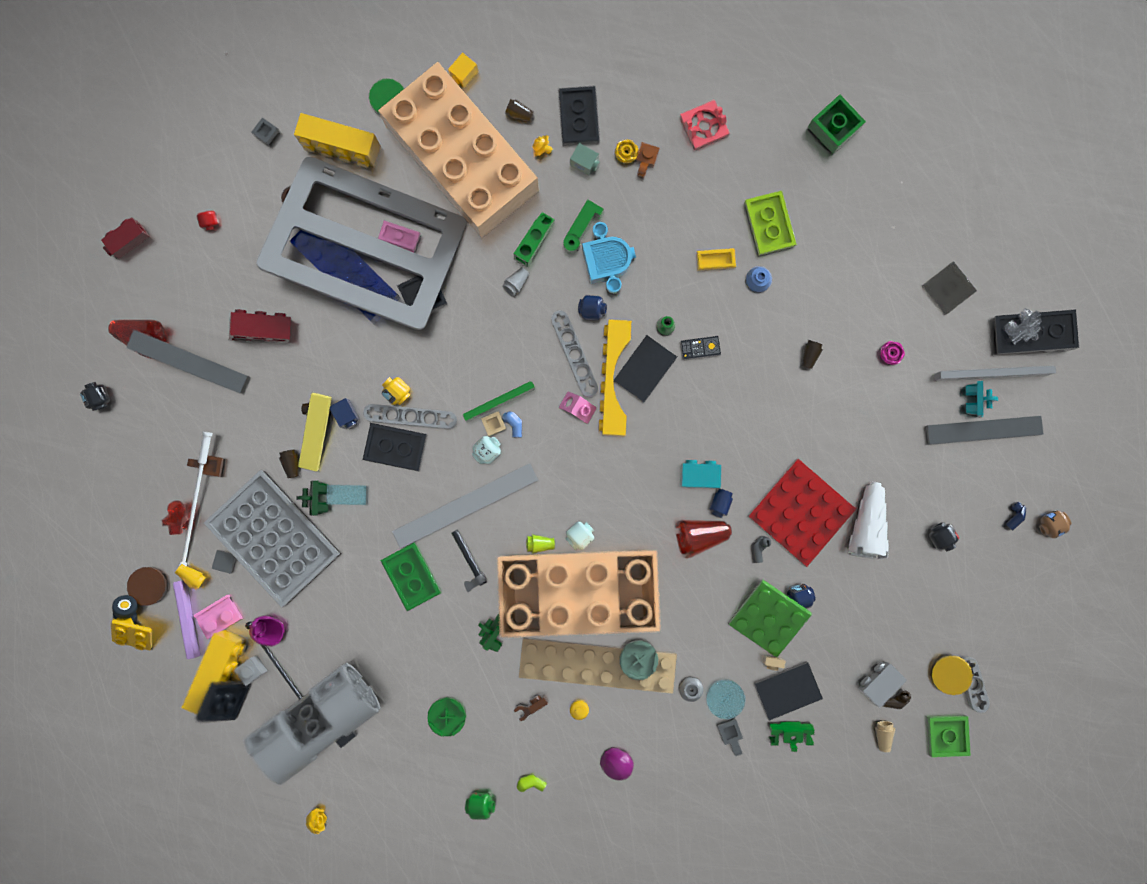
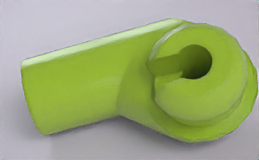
(530, 781)

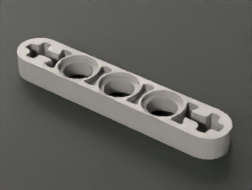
(574, 344)
(402, 411)

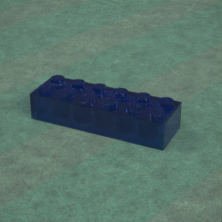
(344, 265)

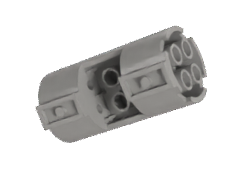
(311, 724)

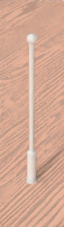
(202, 460)

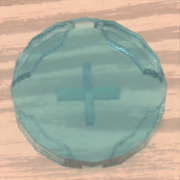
(725, 699)

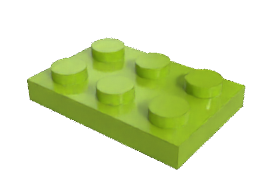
(770, 223)

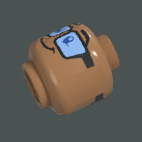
(1055, 524)

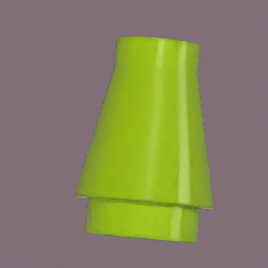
(538, 543)

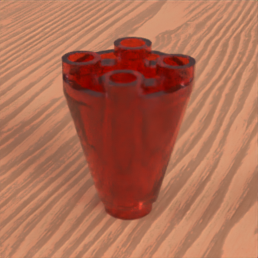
(123, 329)

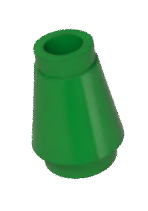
(664, 329)

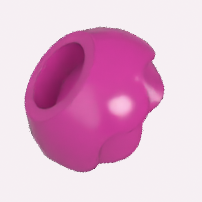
(894, 347)

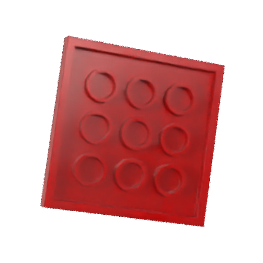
(802, 512)

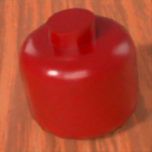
(207, 220)

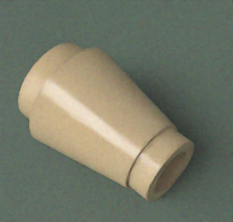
(885, 735)

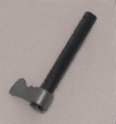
(480, 578)

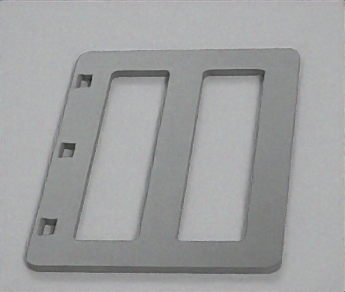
(294, 216)

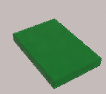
(410, 576)

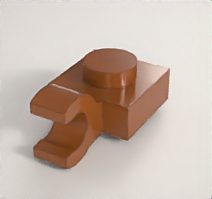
(647, 157)

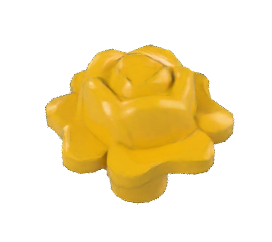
(541, 145)

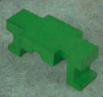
(791, 729)

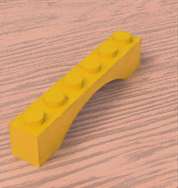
(618, 337)

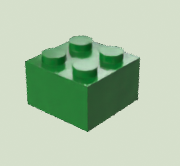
(836, 124)

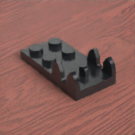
(1057, 332)

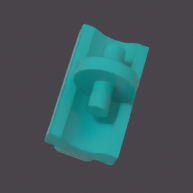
(977, 390)

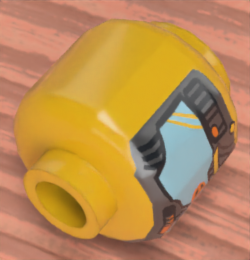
(395, 391)

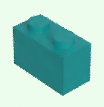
(700, 475)

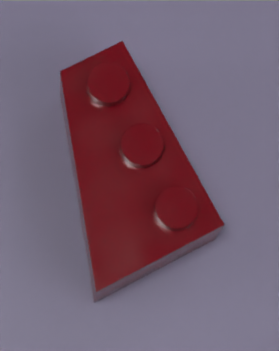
(259, 326)

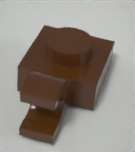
(212, 467)
(536, 704)

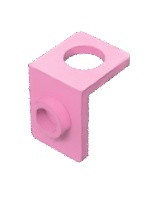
(579, 407)

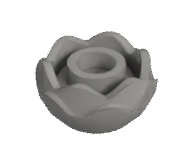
(685, 687)

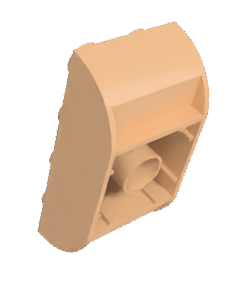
(578, 593)

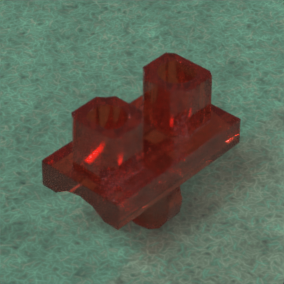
(177, 518)

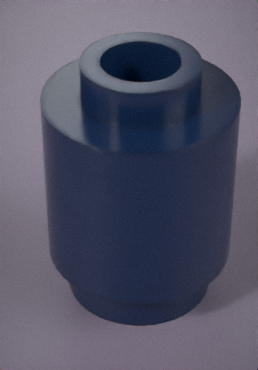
(721, 503)

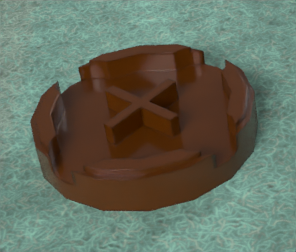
(147, 585)

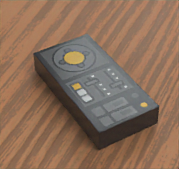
(700, 347)

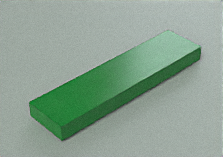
(499, 401)

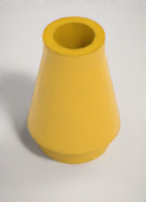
(190, 576)

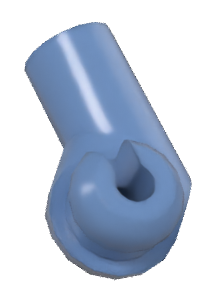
(515, 422)

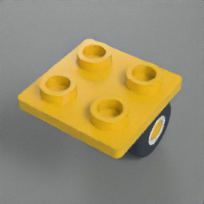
(123, 627)

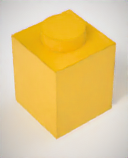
(463, 70)

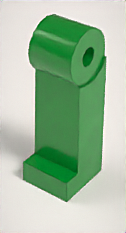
(580, 226)
(533, 239)

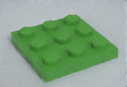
(770, 618)

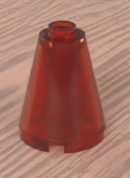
(700, 535)

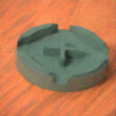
(638, 660)

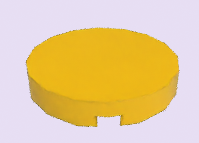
(952, 675)

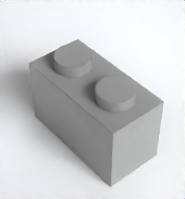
(881, 683)

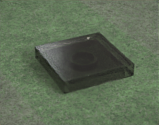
(949, 288)

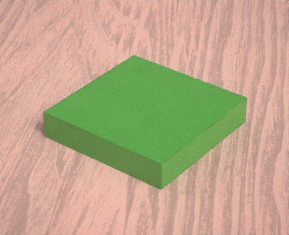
(948, 736)

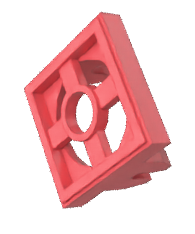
(711, 107)

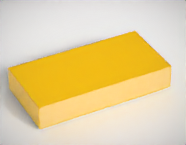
(716, 259)

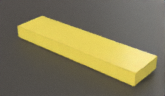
(314, 432)

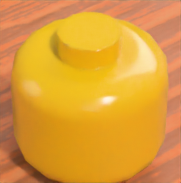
(579, 709)

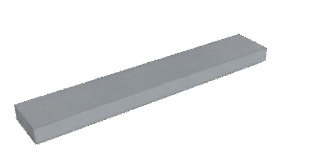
(995, 373)

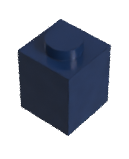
(344, 414)

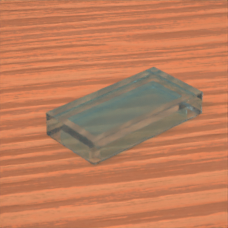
(346, 494)

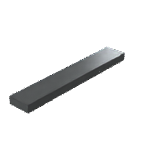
(186, 361)
(984, 430)

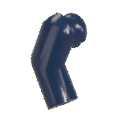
(1020, 514)

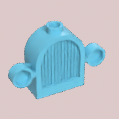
(607, 258)

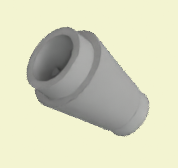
(515, 282)

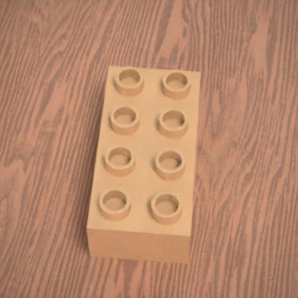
(459, 149)

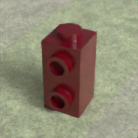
(124, 238)

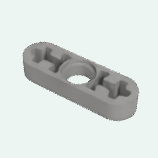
(972, 699)

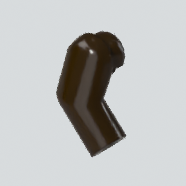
(899, 701)

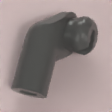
(758, 547)

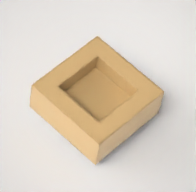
(493, 423)
(773, 663)

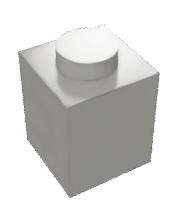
(250, 670)

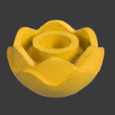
(626, 145)
(315, 821)

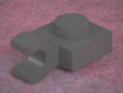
(730, 735)

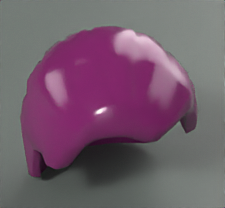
(266, 631)
(617, 764)

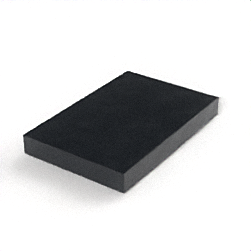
(579, 115)
(645, 368)
(394, 447)
(788, 691)
(222, 701)

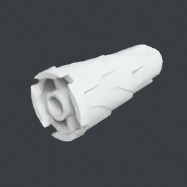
(871, 526)

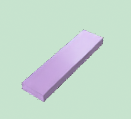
(186, 619)

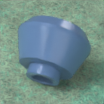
(758, 279)

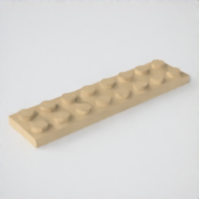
(590, 666)

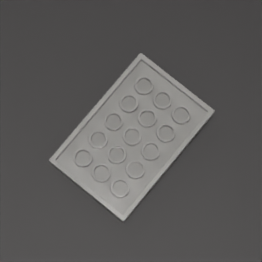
(271, 538)

